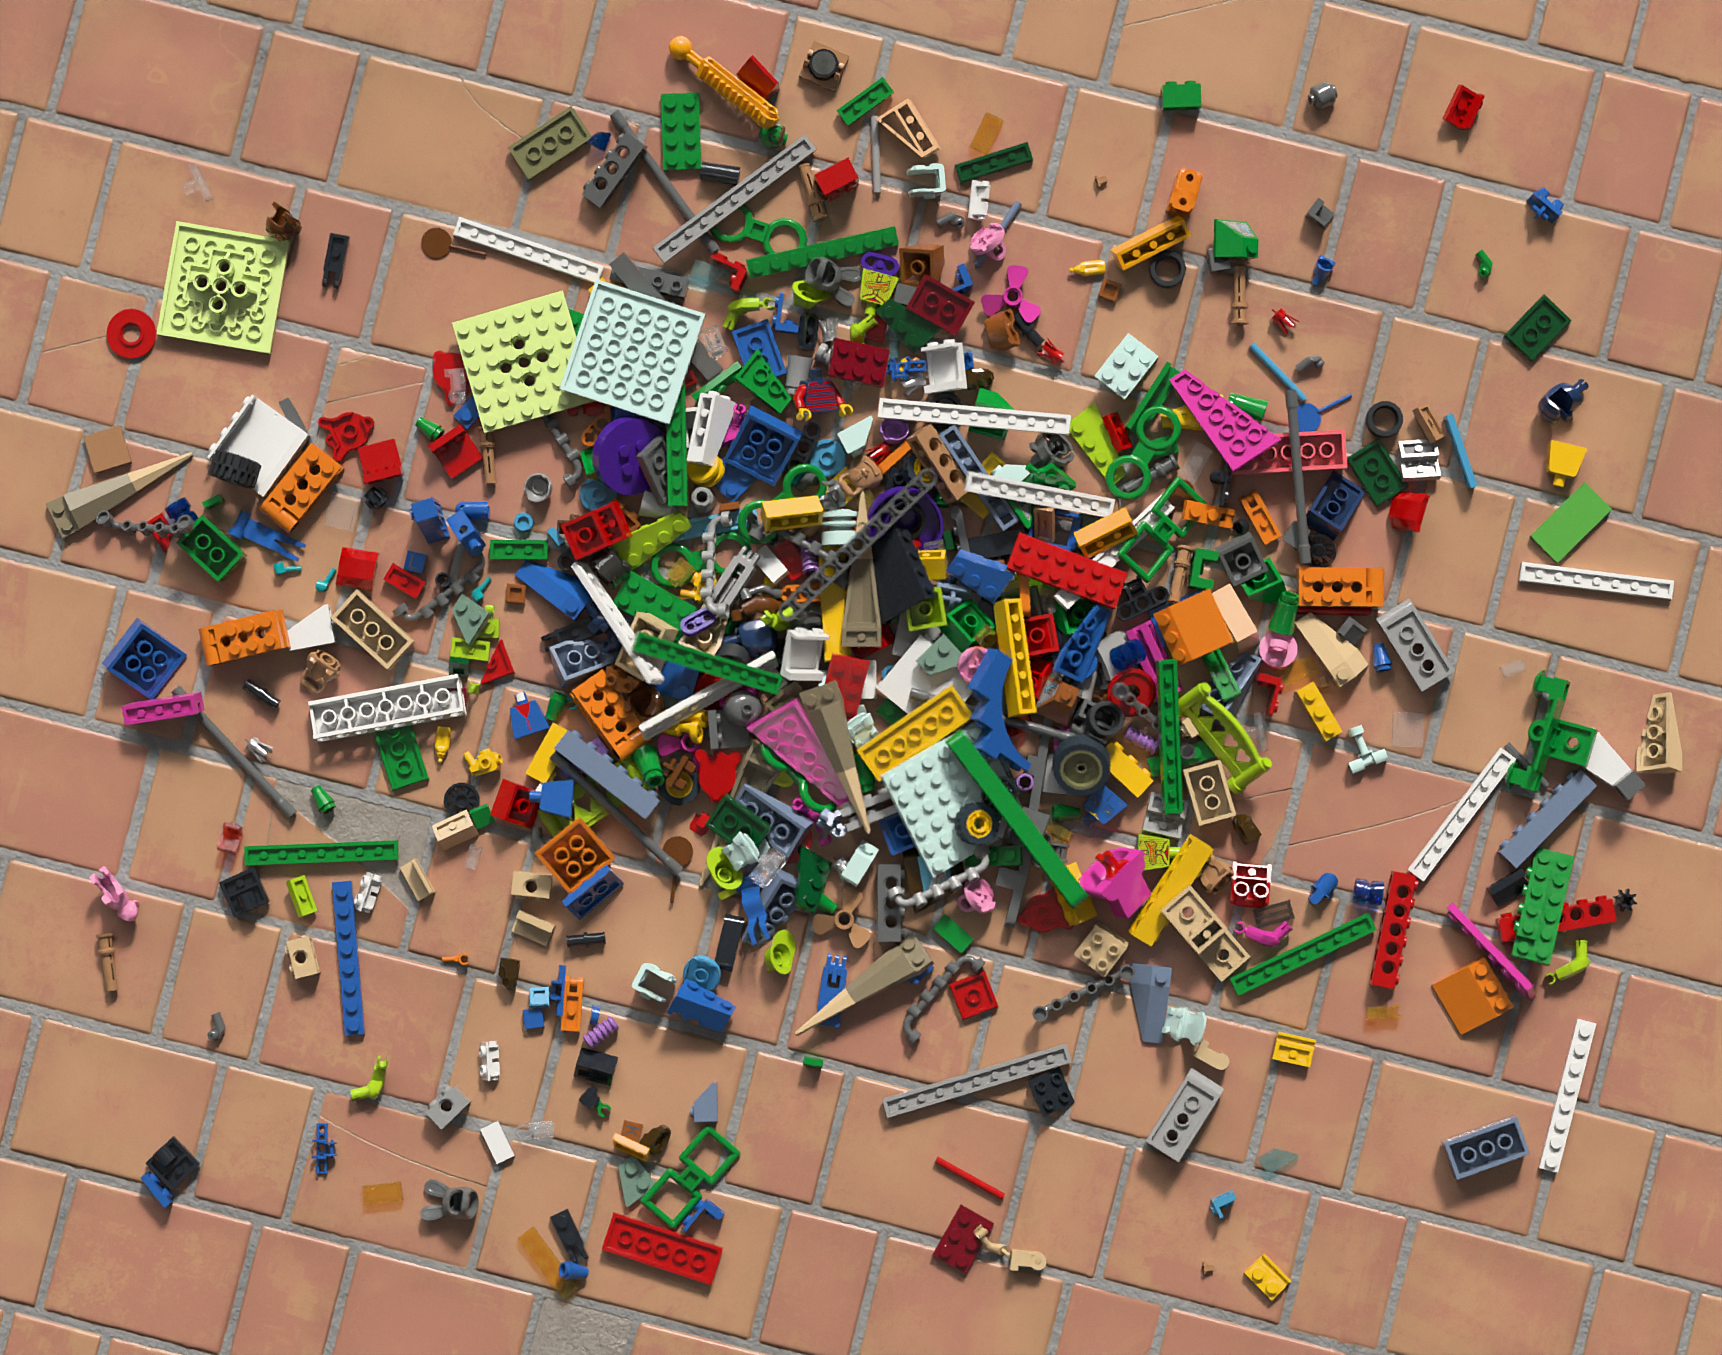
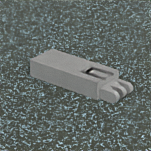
(727, 588)

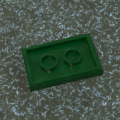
(1537, 328)
(1377, 472)
(733, 817)

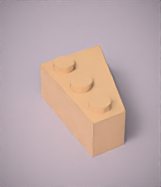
(910, 127)
(1236, 618)

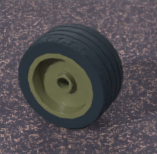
(1081, 764)

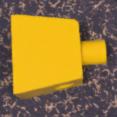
(1563, 461)

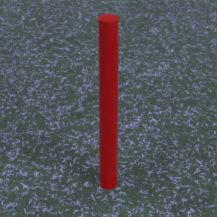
(1335, 611)
(970, 1178)

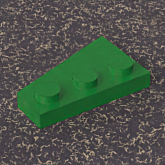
(761, 382)

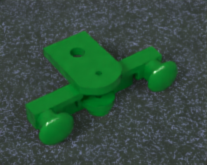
(1551, 736)

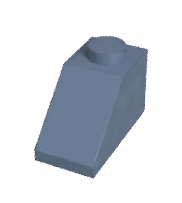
(706, 1105)

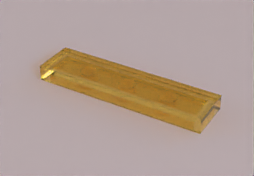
(547, 1262)

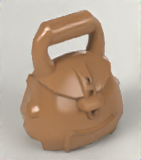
(862, 474)
(322, 669)
(1215, 875)

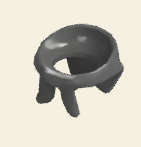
(834, 498)

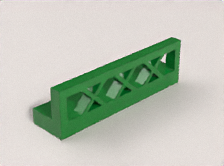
(1154, 397)

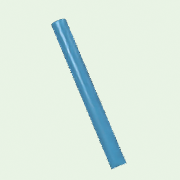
(1279, 374)

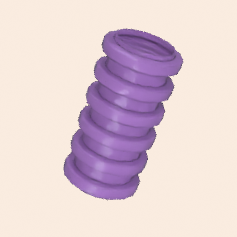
(809, 561)
(1141, 739)
(1031, 782)
(601, 1032)

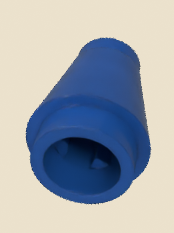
(1381, 659)
(570, 1270)

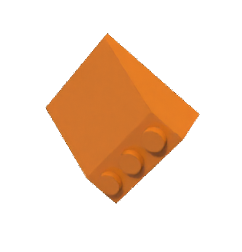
(1193, 627)
(575, 855)
(1472, 995)

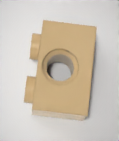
(520, 882)
(311, 964)

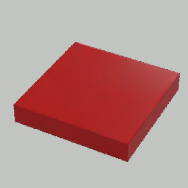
(973, 995)

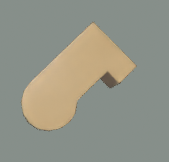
(1216, 1059)
(1026, 1258)

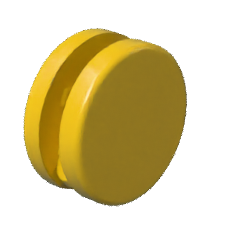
(706, 475)

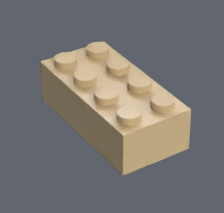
(373, 629)

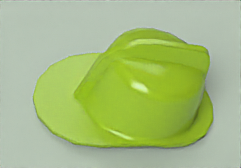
(807, 296)
(722, 870)
(781, 953)

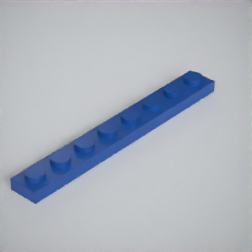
(348, 958)

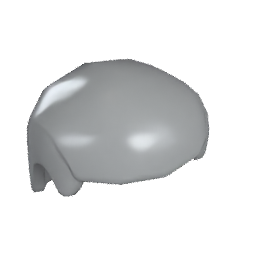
(538, 487)

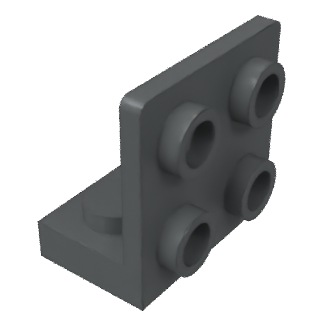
(725, 735)
(1039, 820)

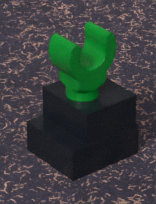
(590, 1099)

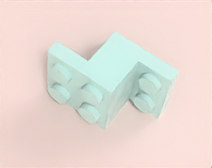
(1126, 366)

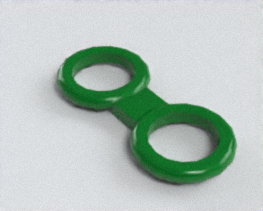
(760, 231)
(1143, 453)
(786, 494)
(694, 558)
(797, 777)

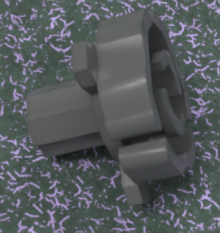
(1051, 451)

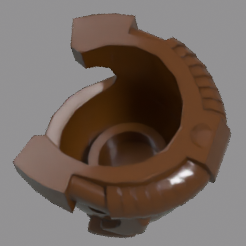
(282, 224)
(645, 702)

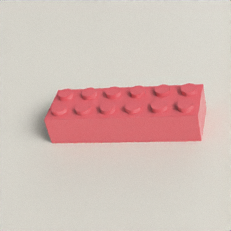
(1318, 453)

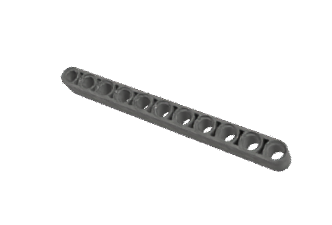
(855, 553)

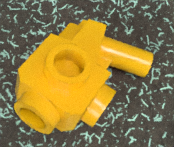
(698, 584)
(486, 762)

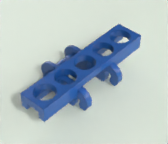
(907, 369)
(559, 998)
(325, 1154)

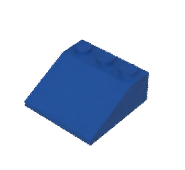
(762, 446)
(144, 659)

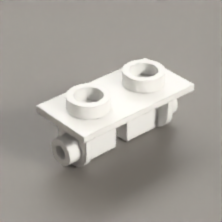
(977, 205)
(364, 899)
(487, 1053)

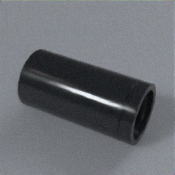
(719, 173)

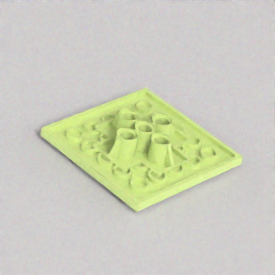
(245, 319)
(489, 343)

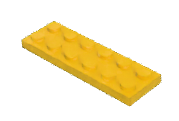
(915, 732)

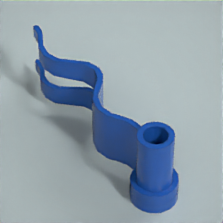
(262, 535)
(753, 907)

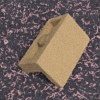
(455, 830)
(417, 879)
(533, 928)

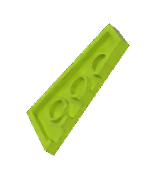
(1095, 441)
(652, 538)

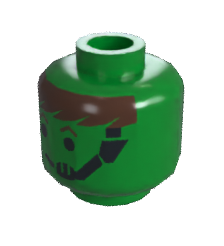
(773, 136)

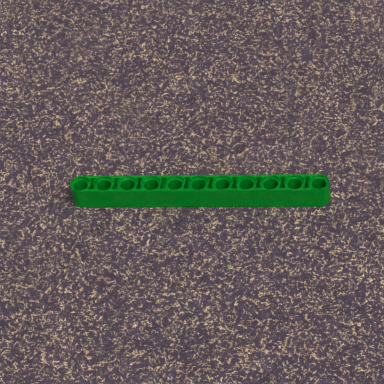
(1016, 819)

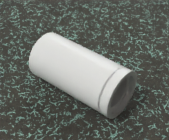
(870, 689)

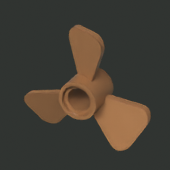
(857, 934)

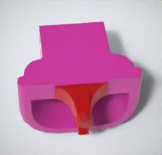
(1118, 879)

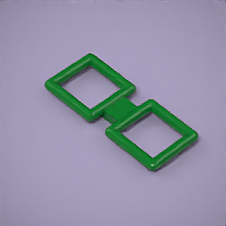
(1160, 532)
(690, 1177)

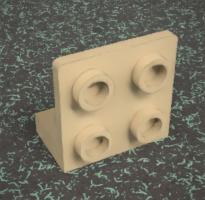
(1101, 948)

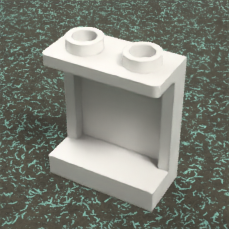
(945, 367)
(803, 654)

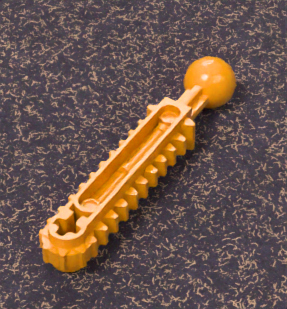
(726, 84)

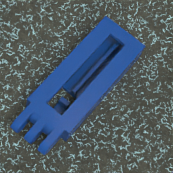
(828, 993)

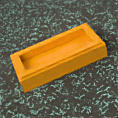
(631, 1147)

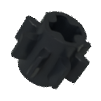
(375, 498)
(1619, 898)

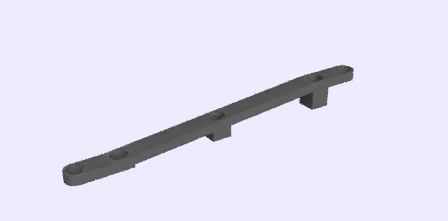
(1009, 877)

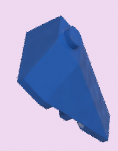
(557, 587)
(1080, 649)

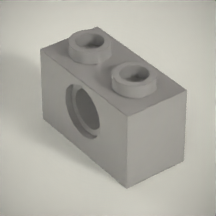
(458, 1101)

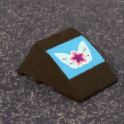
(920, 879)

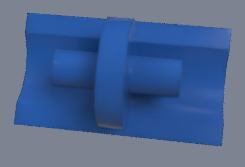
(1543, 206)

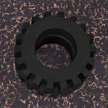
(235, 469)

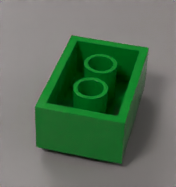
(212, 549)

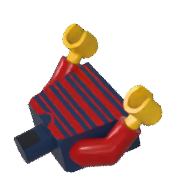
(818, 396)

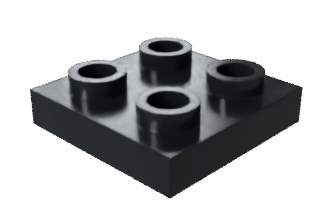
(244, 891)
(172, 1163)

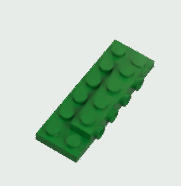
(1541, 906)

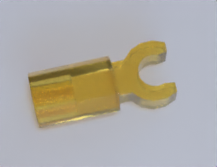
(1059, 832)
(1381, 1012)

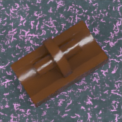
(675, 780)

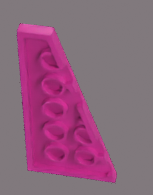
(1228, 427)
(796, 742)
(1494, 955)

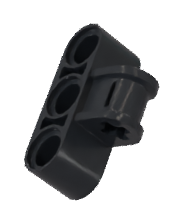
(1137, 593)

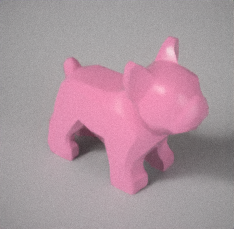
(115, 895)

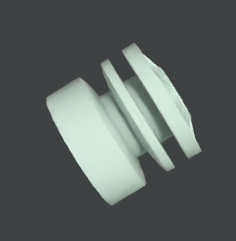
(840, 526)

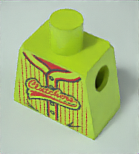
(876, 289)
(1156, 851)

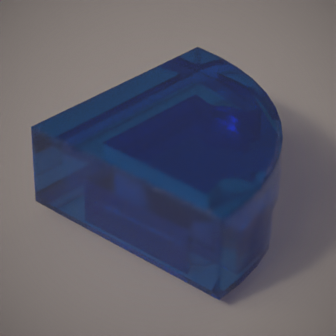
(600, 140)

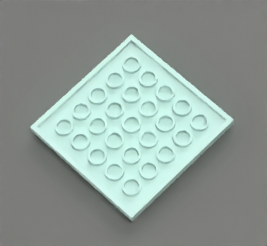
(632, 351)
(930, 793)

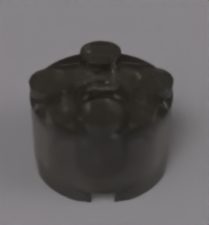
(610, 567)

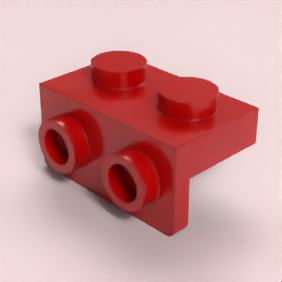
(1463, 108)

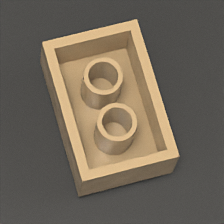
(649, 625)
(1208, 792)

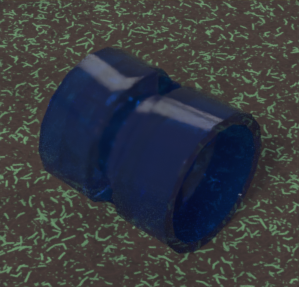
(180, 508)
(1127, 654)
(1368, 892)

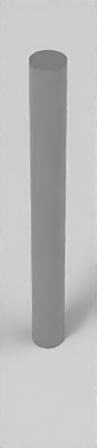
(875, 155)

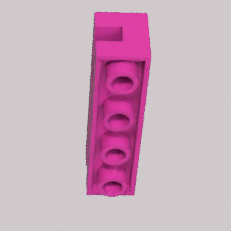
(1154, 650)
(163, 708)

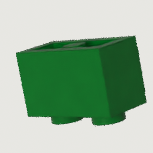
(1181, 96)

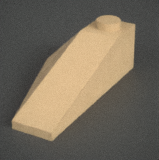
(1334, 652)
(1661, 741)

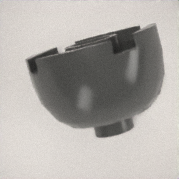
(742, 708)

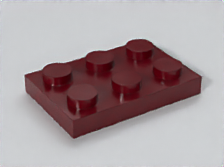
(940, 304)
(858, 362)
(959, 1243)

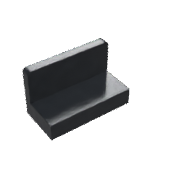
(1508, 887)
(595, 1066)

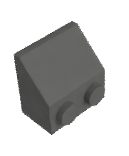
(1241, 559)

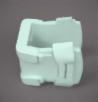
(940, 183)
(861, 727)
(744, 851)
(641, 977)
(1184, 1024)

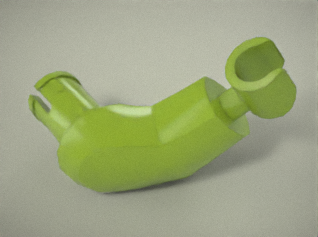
(742, 306)
(857, 330)
(775, 621)
(1575, 966)
(375, 1084)

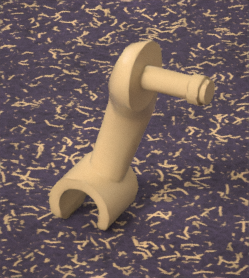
(999, 1249)

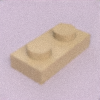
(1187, 729)

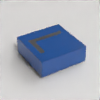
(415, 562)

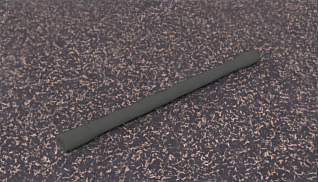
(623, 126)
(1304, 547)
(924, 696)
(281, 802)
(673, 866)

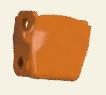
(1184, 193)

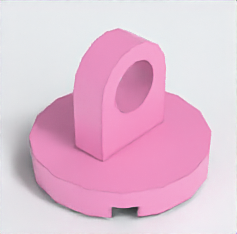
(987, 239)
(1278, 650)
(969, 662)
(978, 895)

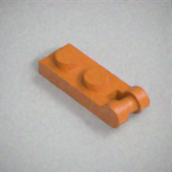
(1207, 514)
(1260, 517)
(572, 1005)

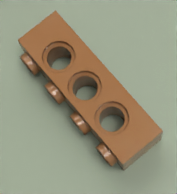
(929, 458)

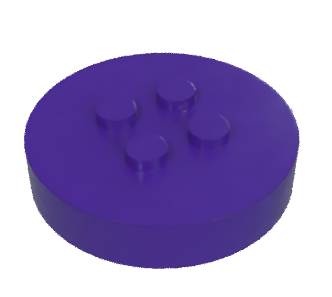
(616, 454)
(910, 519)

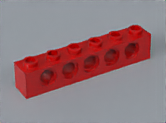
(1605, 914)
(1385, 938)

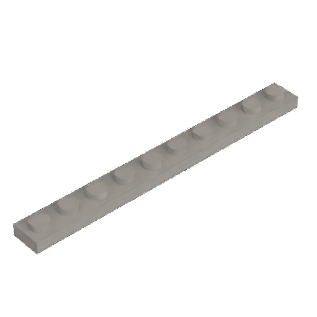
(734, 199)
(976, 1080)

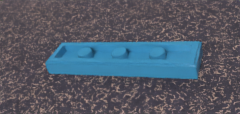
(1460, 451)

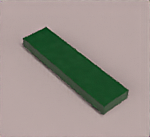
(993, 162)

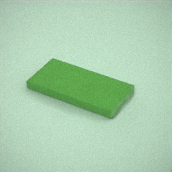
(1570, 522)

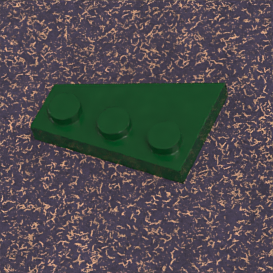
(907, 325)
(811, 879)

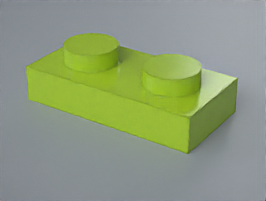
(478, 651)
(301, 896)

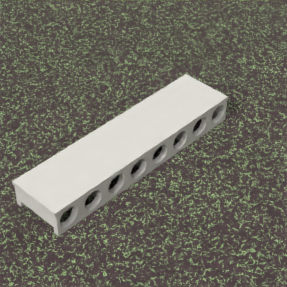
(387, 708)

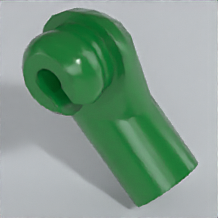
(1485, 265)

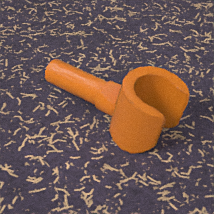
(455, 959)

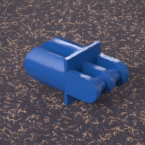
(1323, 887)

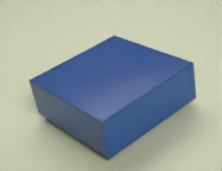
(533, 1018)

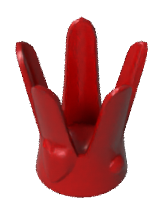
(1282, 316)
(1052, 354)
(882, 450)

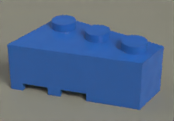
(430, 519)
(980, 574)
(701, 1005)

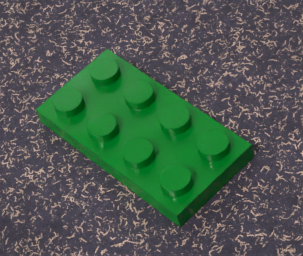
(681, 131)
(646, 597)

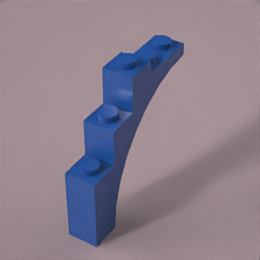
(987, 687)

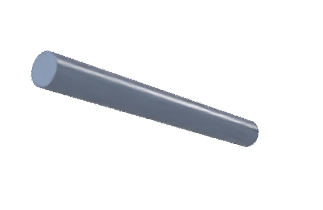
(1005, 222)

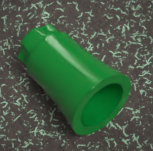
(1251, 406)
(1285, 614)
(648, 763)
(865, 776)

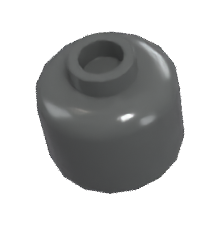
(1322, 95)

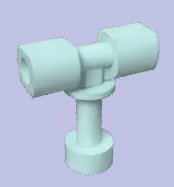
(1367, 756)

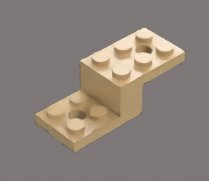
(1205, 933)

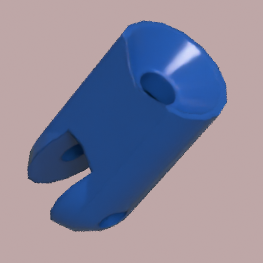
(474, 510)

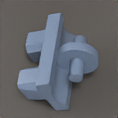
(953, 593)
(830, 823)

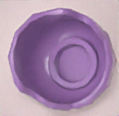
(894, 431)

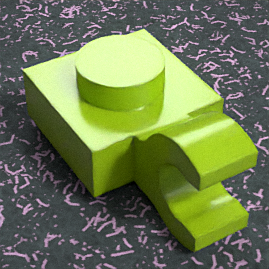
(492, 627)

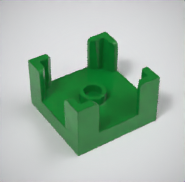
(1197, 567)

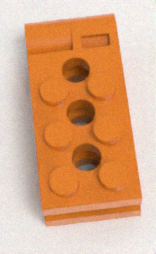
(276, 504)
(1369, 581)
(216, 637)
(618, 743)

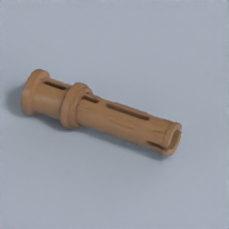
(815, 201)
(1239, 273)
(490, 478)
(1181, 566)
(106, 952)

